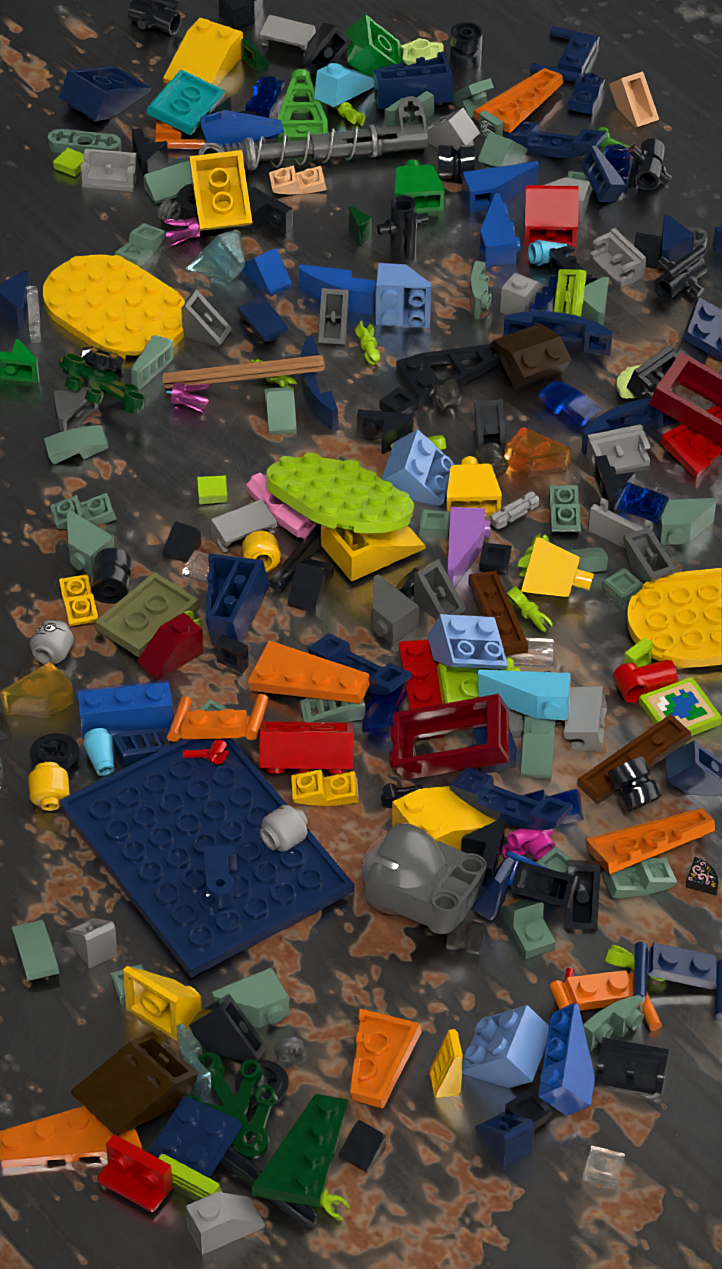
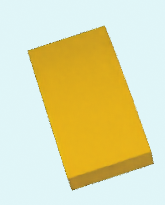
(78, 600)
(317, 790)

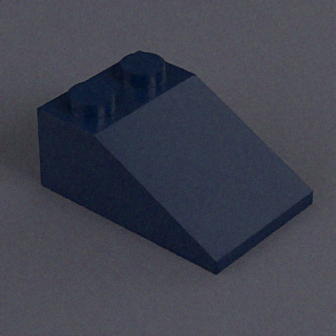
(101, 91)

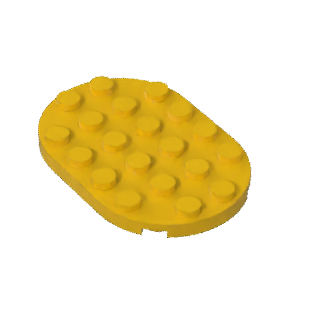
(112, 304)
(680, 617)

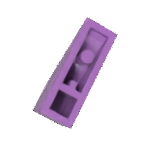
(465, 539)

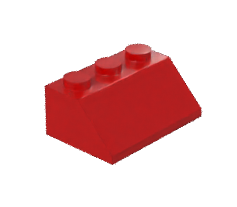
(306, 746)

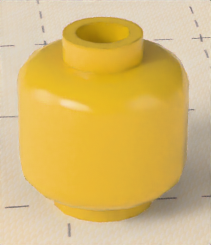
(262, 546)
(48, 785)

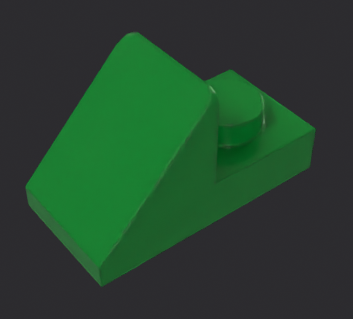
(19, 364)

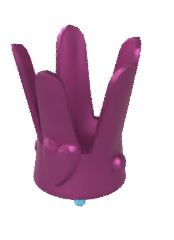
(190, 230)
(180, 395)

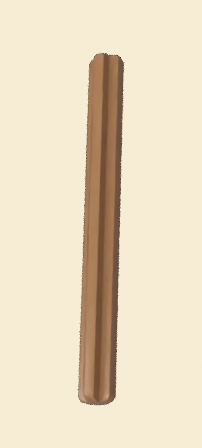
(245, 371)

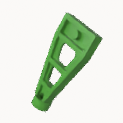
(299, 129)

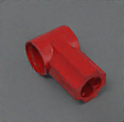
(637, 681)

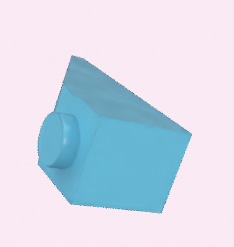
(338, 84)
(530, 693)

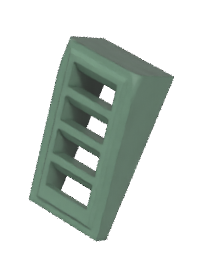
(152, 360)
(344, 713)

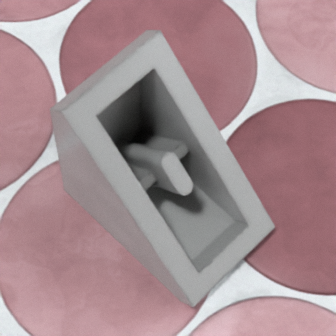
(94, 941)

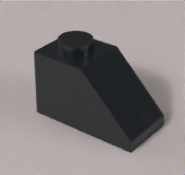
(239, 12)
(325, 47)
(585, 900)
(227, 1031)

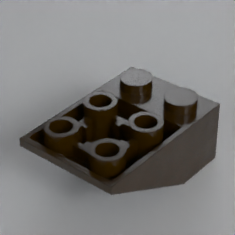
(136, 1084)

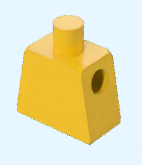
(473, 486)
(554, 571)

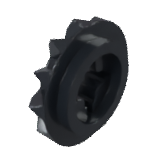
(102, 359)
(51, 744)
(272, 1075)

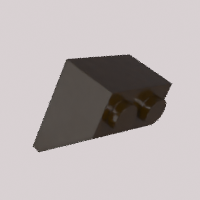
(531, 355)

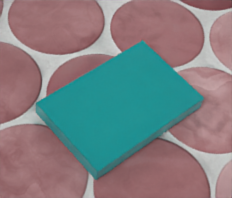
(185, 101)

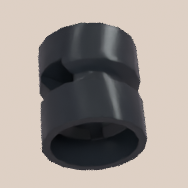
(466, 45)
(455, 161)
(111, 575)
(634, 784)

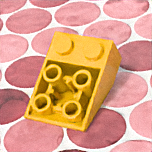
(367, 552)

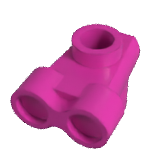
(528, 840)

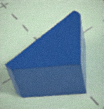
(268, 272)

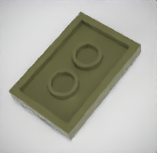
(143, 611)

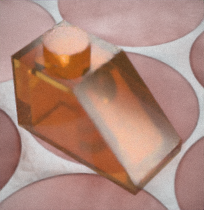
(536, 454)

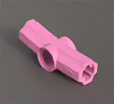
(283, 513)

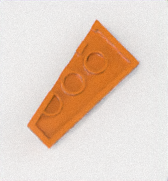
(522, 99)
(305, 675)
(637, 843)
(57, 1137)

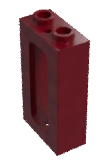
(702, 381)
(448, 718)

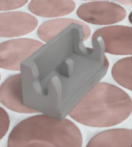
(287, 32)
(109, 170)
(619, 258)
(623, 447)
(241, 523)
(610, 525)
(586, 718)

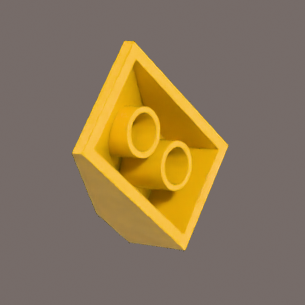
(207, 52)
(220, 190)
(440, 814)

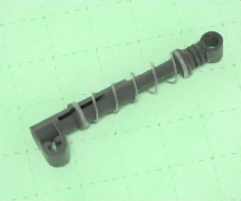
(351, 143)

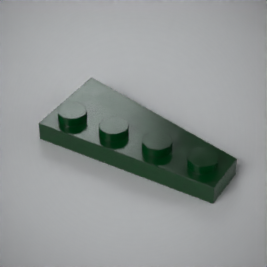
(306, 1155)

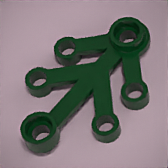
(128, 393)
(238, 1106)

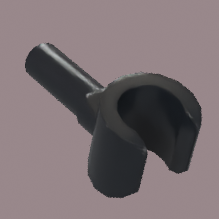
(392, 793)

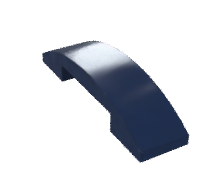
(555, 144)
(568, 326)
(321, 404)
(627, 415)
(381, 679)
(517, 810)

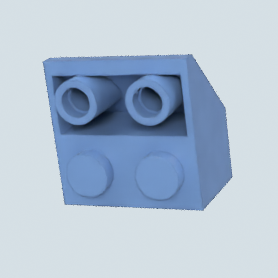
(402, 297)
(418, 469)
(467, 642)
(507, 1047)

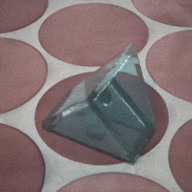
(221, 258)

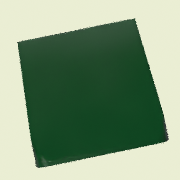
(253, 56)
(360, 225)

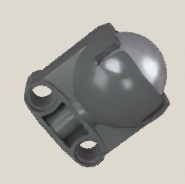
(421, 878)

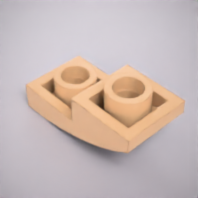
(304, 182)

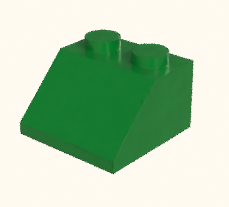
(371, 47)

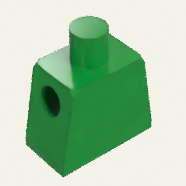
(421, 184)

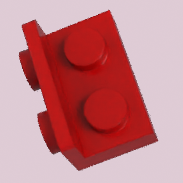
(136, 1174)

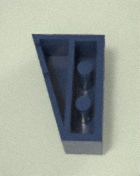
(401, 81)
(233, 595)

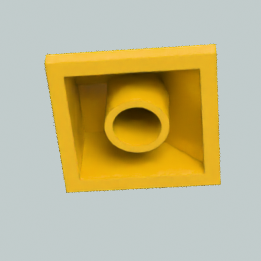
(160, 1000)

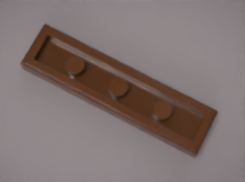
(495, 603)
(652, 744)

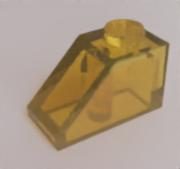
(38, 693)

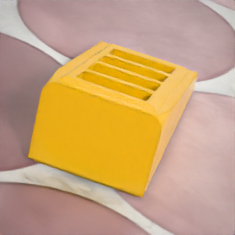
(447, 1067)

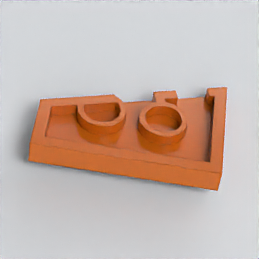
(380, 1055)

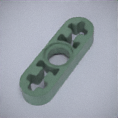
(61, 139)

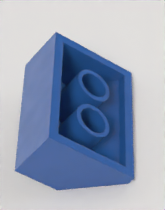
(125, 707)

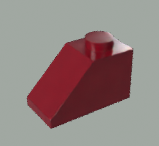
(172, 647)

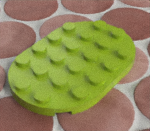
(339, 494)

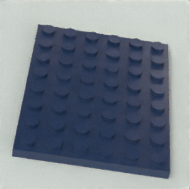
(151, 838)

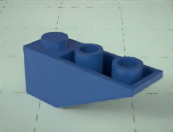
(233, 127)
(509, 181)
(497, 236)
(567, 1065)

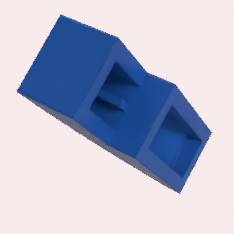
(361, 291)

